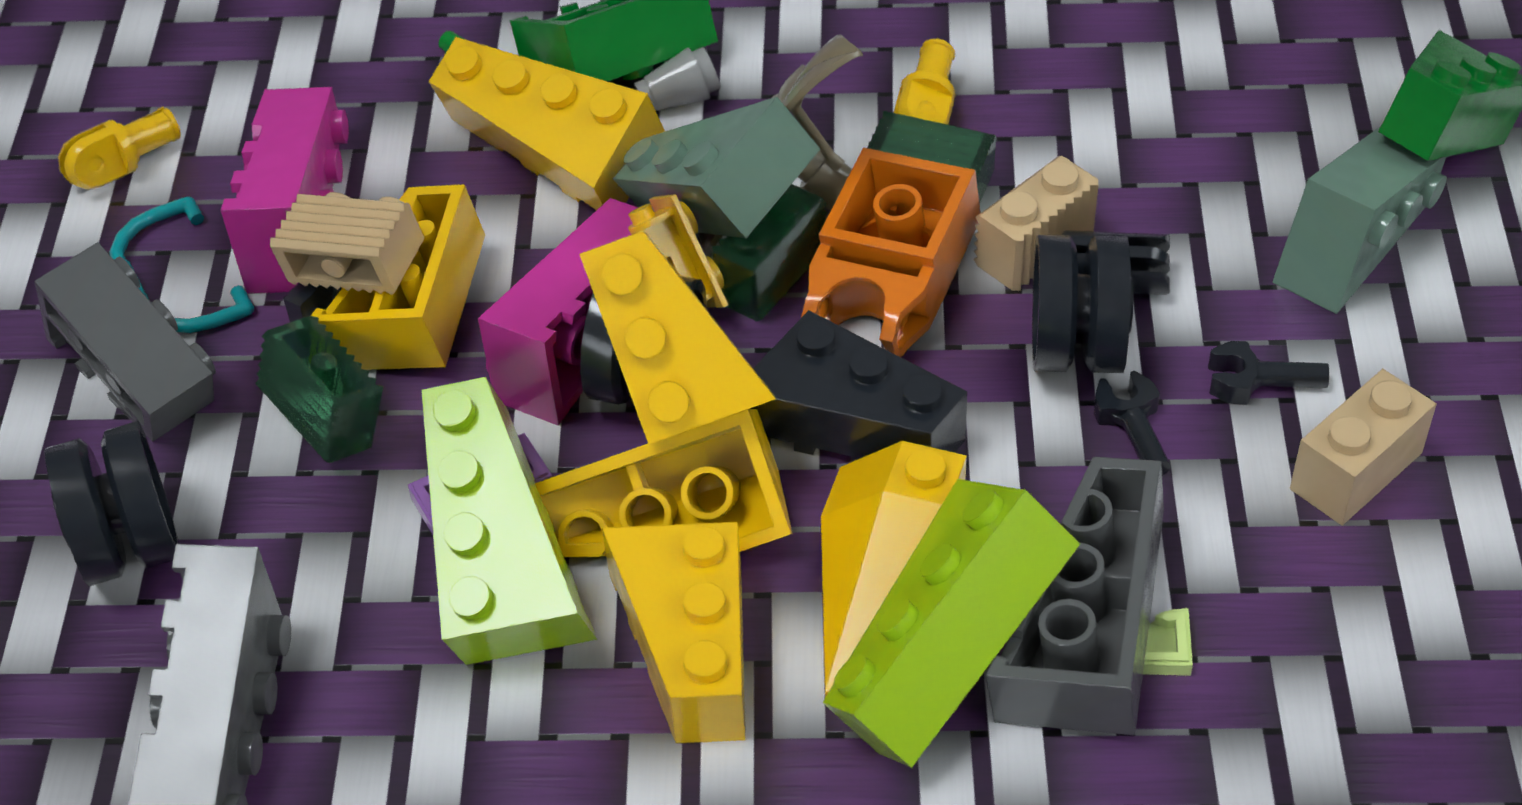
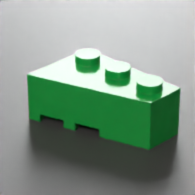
(616, 36)
(1454, 100)

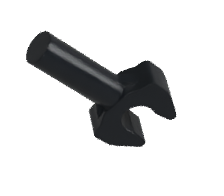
(1253, 373)
(1133, 415)

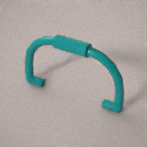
(187, 204)

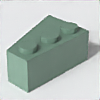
(722, 166)
(1354, 218)

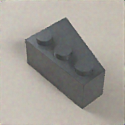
(125, 340)

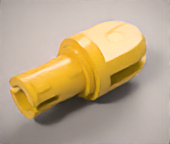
(928, 91)
(114, 149)

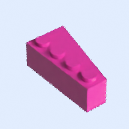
(290, 155)

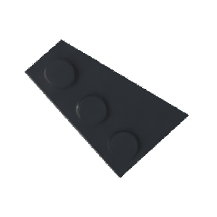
(854, 395)

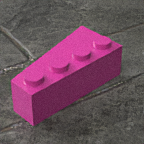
(539, 323)

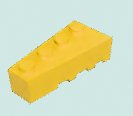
(546, 116)

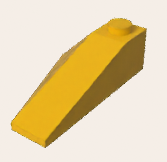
(690, 478)
(871, 530)

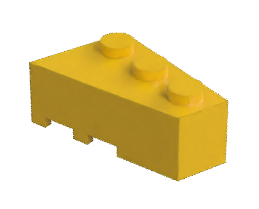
(423, 314)
(667, 342)
(687, 617)

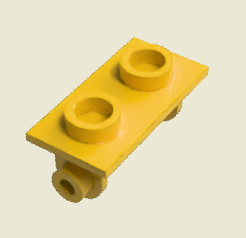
(673, 231)

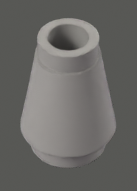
(681, 80)

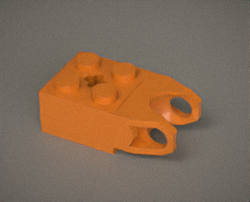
(893, 244)

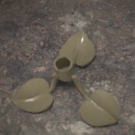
(827, 170)

